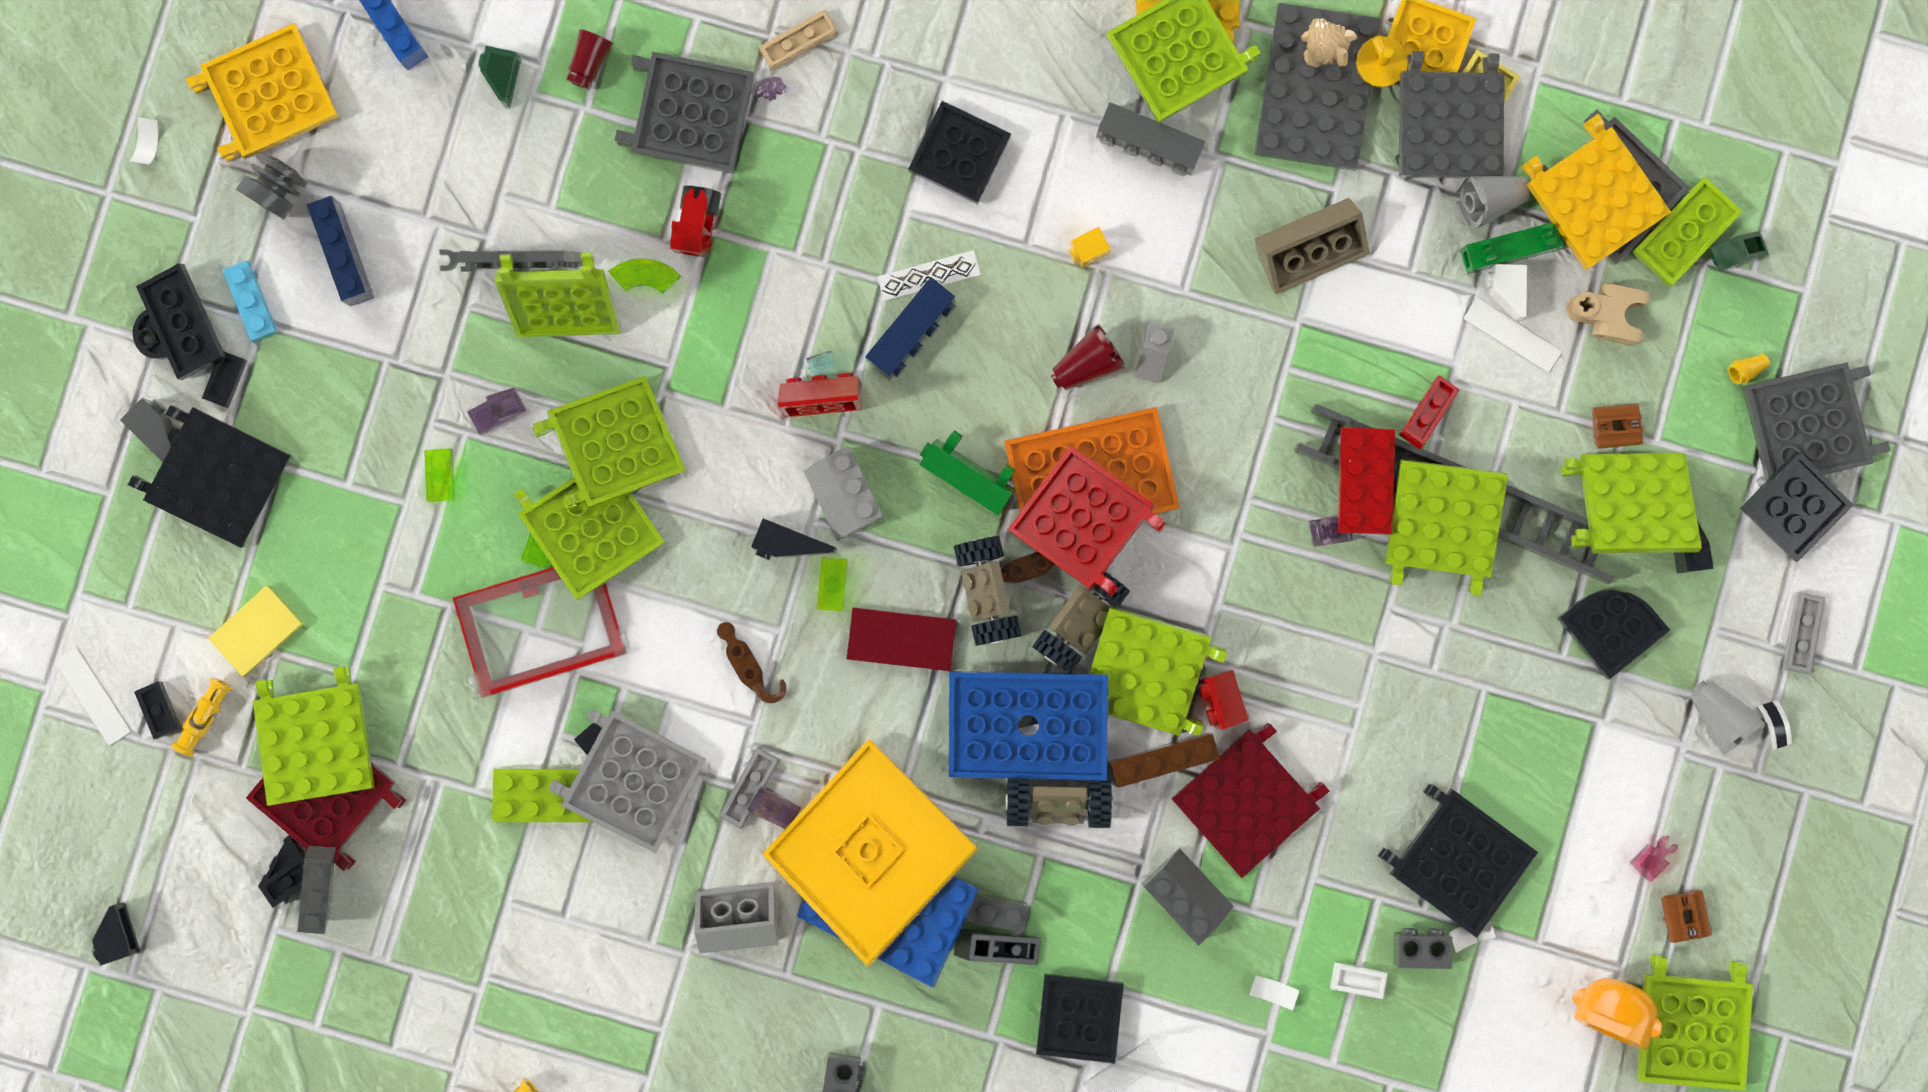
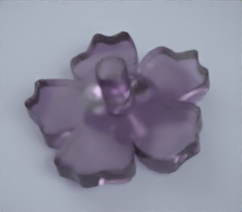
(770, 87)

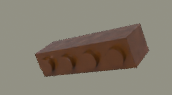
(1164, 760)

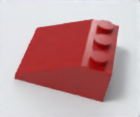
(820, 395)

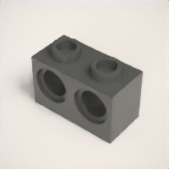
(1422, 956)
(834, 1081)

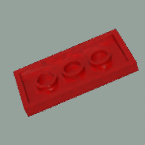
(1366, 481)

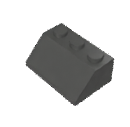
(1188, 896)

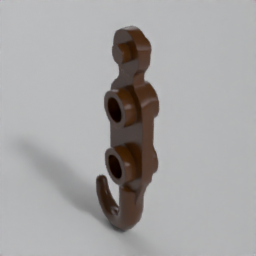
(1026, 568)
(747, 665)

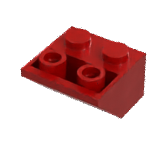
(1223, 699)

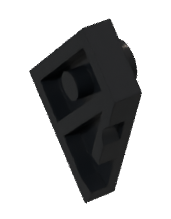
(284, 873)

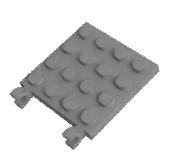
(631, 781)

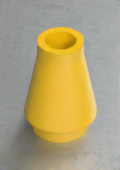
(1746, 369)

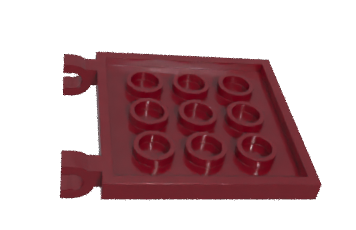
(1247, 801)
(331, 818)

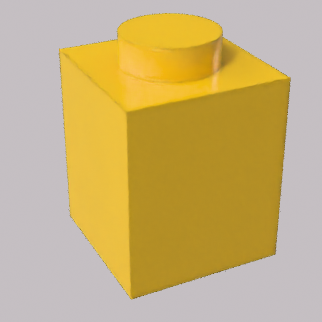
(1089, 247)

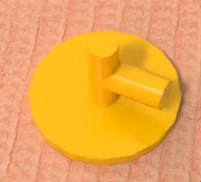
(1381, 61)

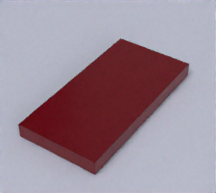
(901, 639)

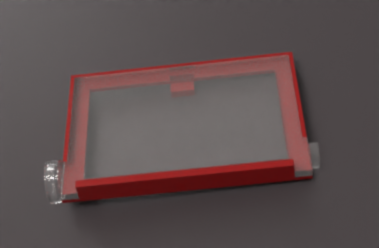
(534, 631)

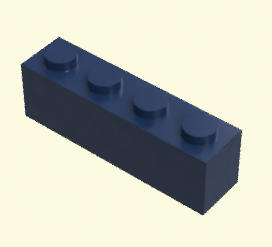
(340, 251)
(910, 328)

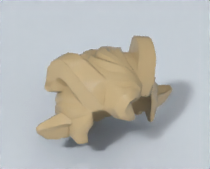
(1327, 43)

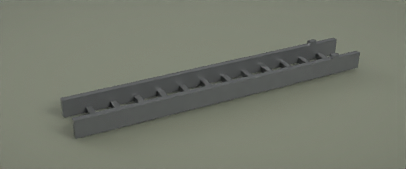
(1527, 499)

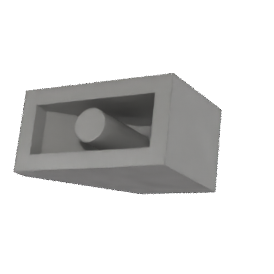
(1154, 352)

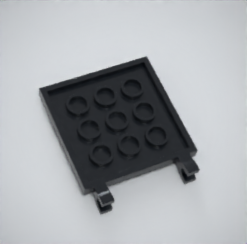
(214, 476)
(1461, 861)

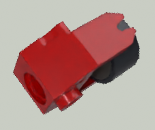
(695, 228)

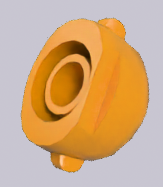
(1618, 1012)

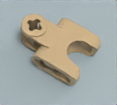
(1607, 312)

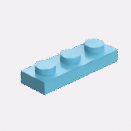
(250, 301)

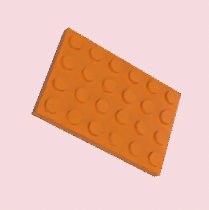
(1124, 445)

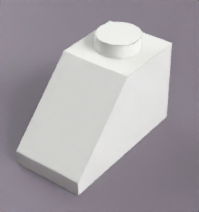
(1509, 288)

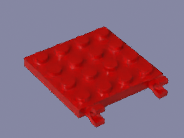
(1083, 519)

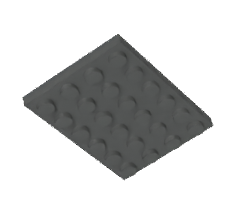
(1311, 110)

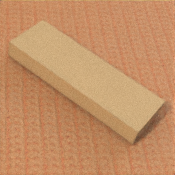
(798, 40)

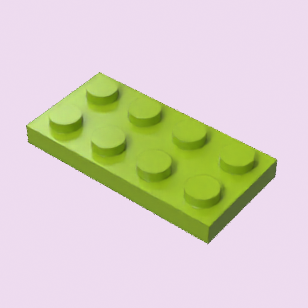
(1687, 231)
(525, 796)

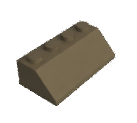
(1313, 245)

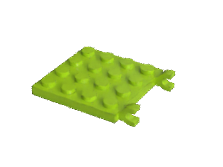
(1178, 54)
(558, 300)
(613, 442)
(1636, 503)
(1446, 521)
(589, 543)
(1152, 670)
(313, 741)
(1702, 1029)

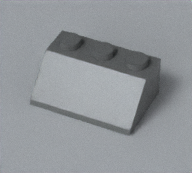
(843, 493)
(736, 918)

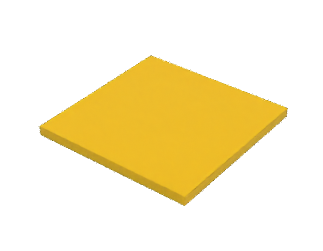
(870, 852)

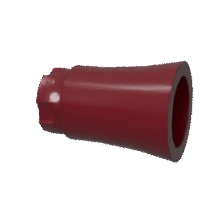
(587, 58)

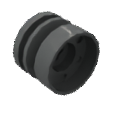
(272, 185)

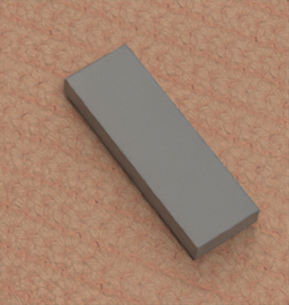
(1803, 633)
(753, 777)

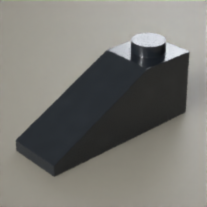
(784, 542)
(997, 947)

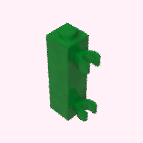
(1511, 247)
(966, 475)

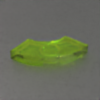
(644, 273)

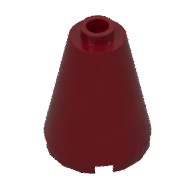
(1088, 361)

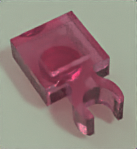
(1652, 860)

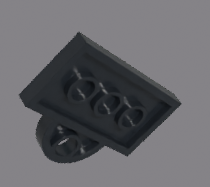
(176, 323)

